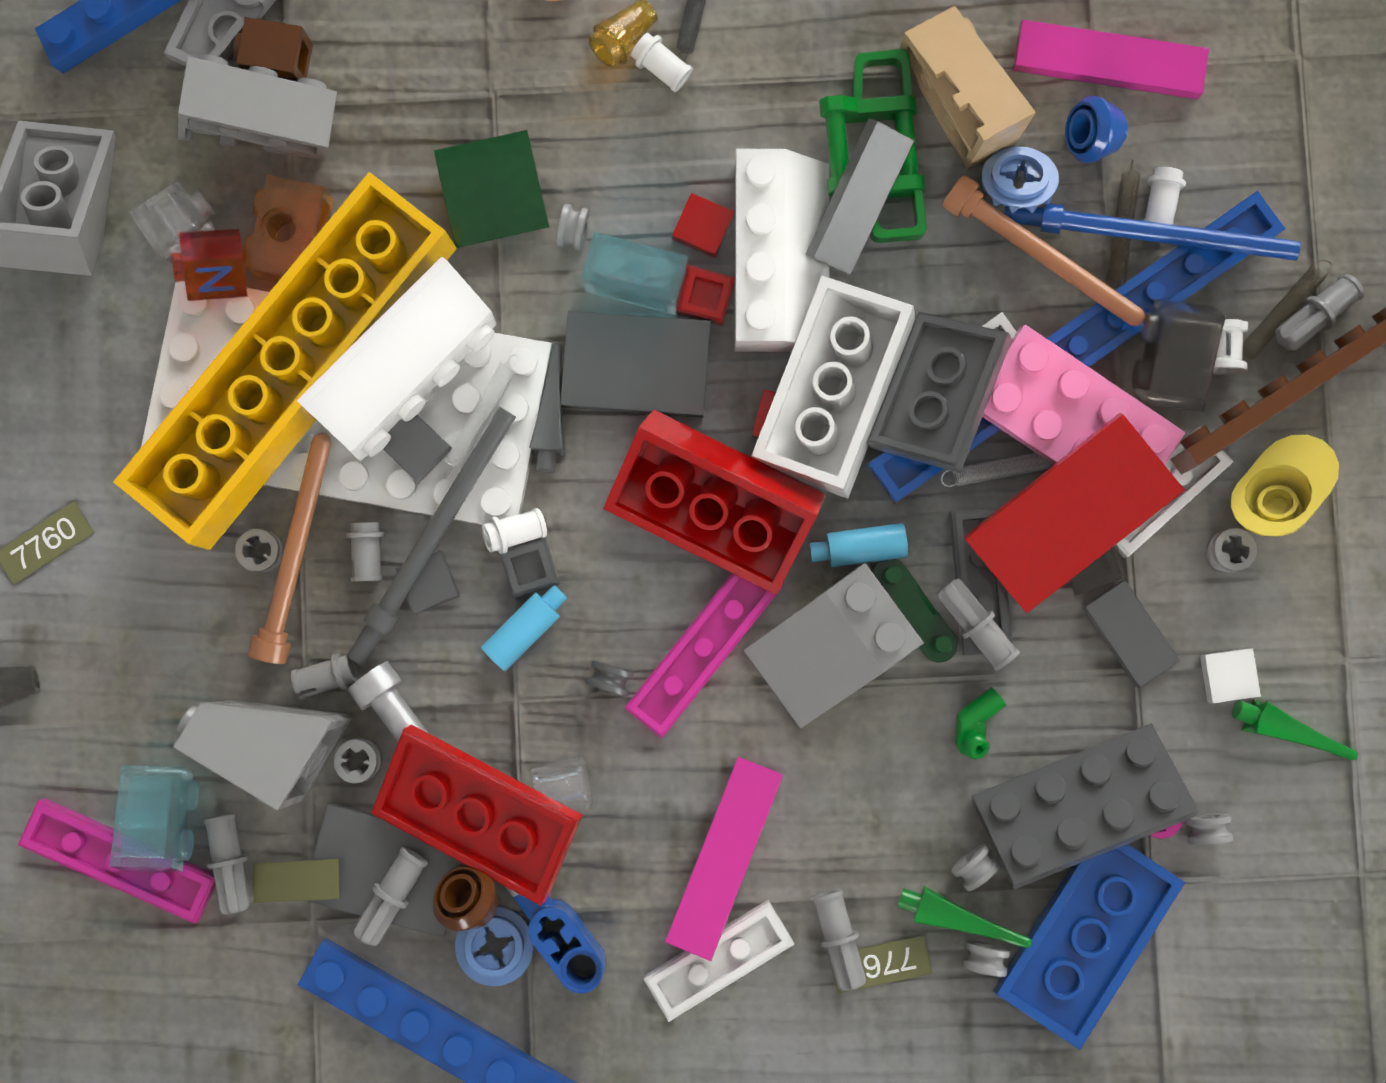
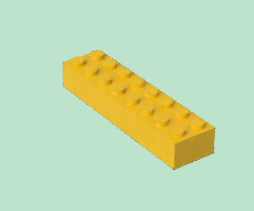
(244, 406)

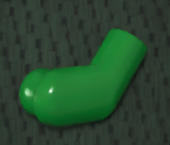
(971, 724)

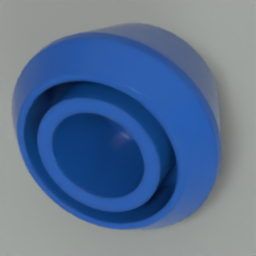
(1095, 129)

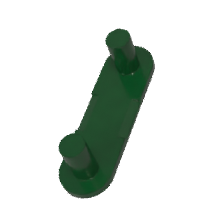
(938, 639)

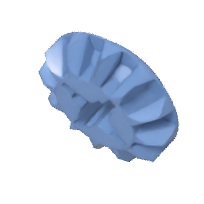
(1039, 174)
(486, 967)

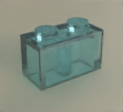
(635, 273)
(153, 818)

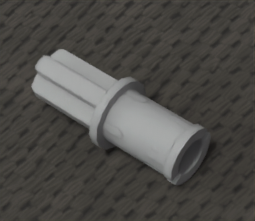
(1319, 312)
(977, 624)
(227, 863)
(389, 896)
(839, 939)

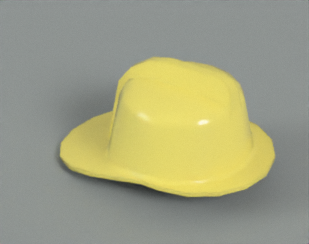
(1285, 486)

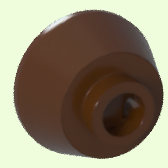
(465, 899)

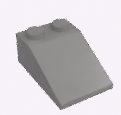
(54, 197)
(833, 645)

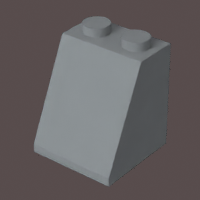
(262, 747)

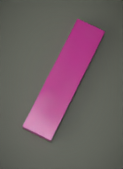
(1111, 59)
(698, 653)
(87, 848)
(724, 859)

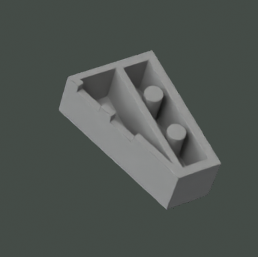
(255, 108)

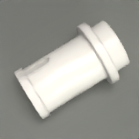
(661, 61)
(1164, 194)
(513, 530)

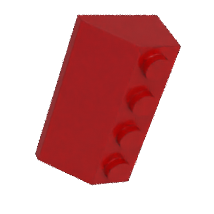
(714, 501)

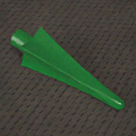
(1273, 722)
(939, 911)

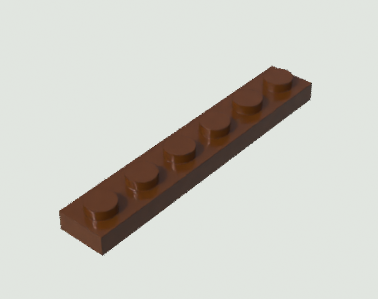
(1281, 394)

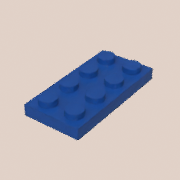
(1088, 941)

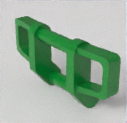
(854, 109)

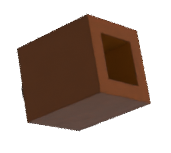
(273, 46)

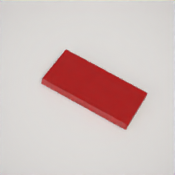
(1074, 512)
(476, 814)

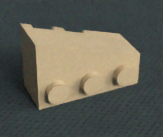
(966, 87)

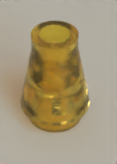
(617, 35)

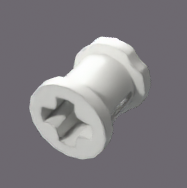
(1231, 348)

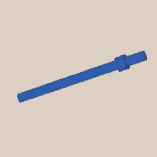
(1054, 218)

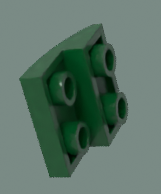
(491, 188)

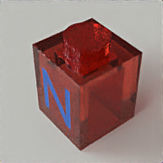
(210, 264)

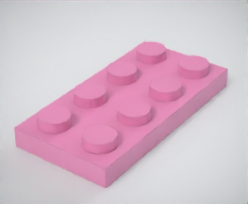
(1059, 402)

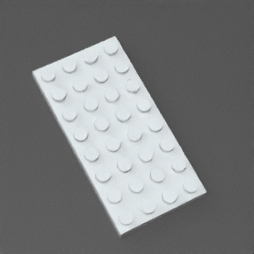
(202, 328)

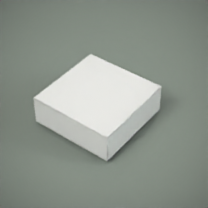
(1230, 675)

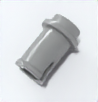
(365, 551)
(324, 676)

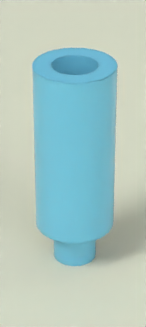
(861, 545)
(524, 627)

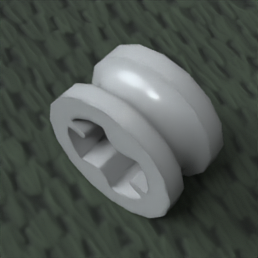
(573, 227)
(246, 541)
(1221, 560)
(357, 775)
(1209, 829)
(976, 867)
(986, 958)

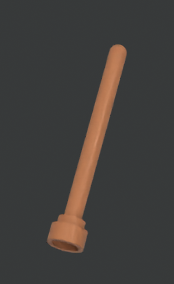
(969, 201)
(271, 641)

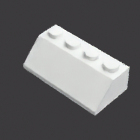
(776, 217)
(400, 360)
(834, 386)

